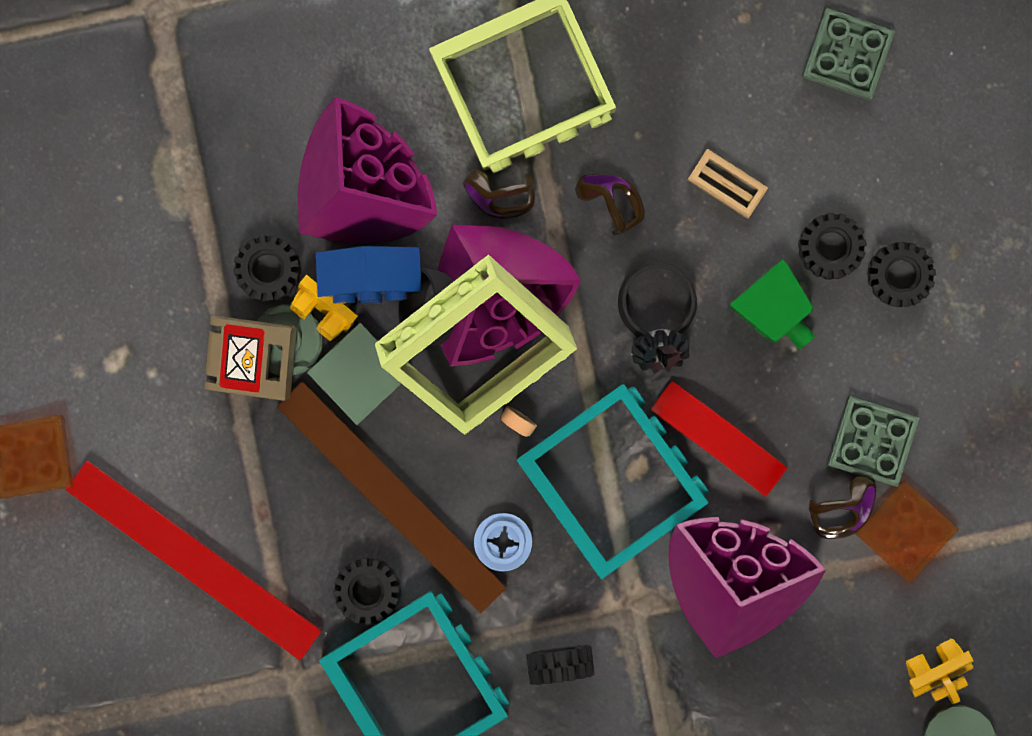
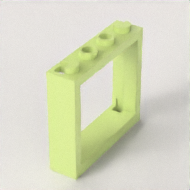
(499, 28)
(447, 310)

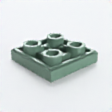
(848, 54)
(354, 375)
(873, 441)

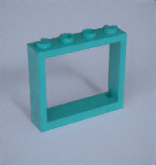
(671, 456)
(459, 641)

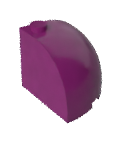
(360, 181)
(496, 322)
(737, 580)

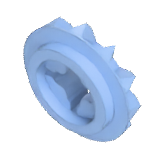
(489, 553)

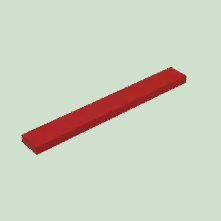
(194, 560)

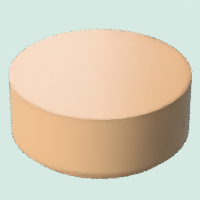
(518, 421)

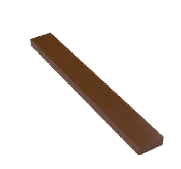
(391, 497)

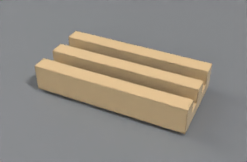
(717, 194)

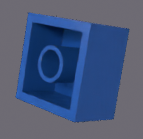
(368, 274)

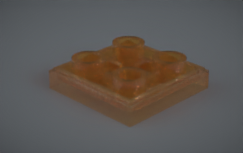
(34, 457)
(906, 531)

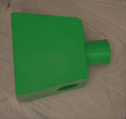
(776, 307)

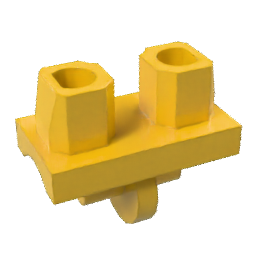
(337, 316)
(954, 664)

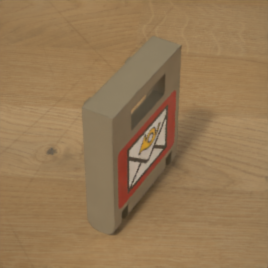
(242, 355)

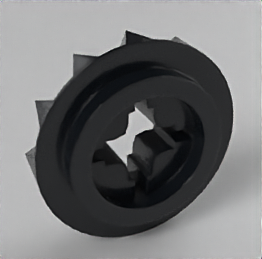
(672, 343)

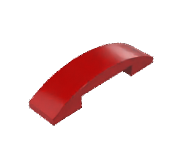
(719, 438)

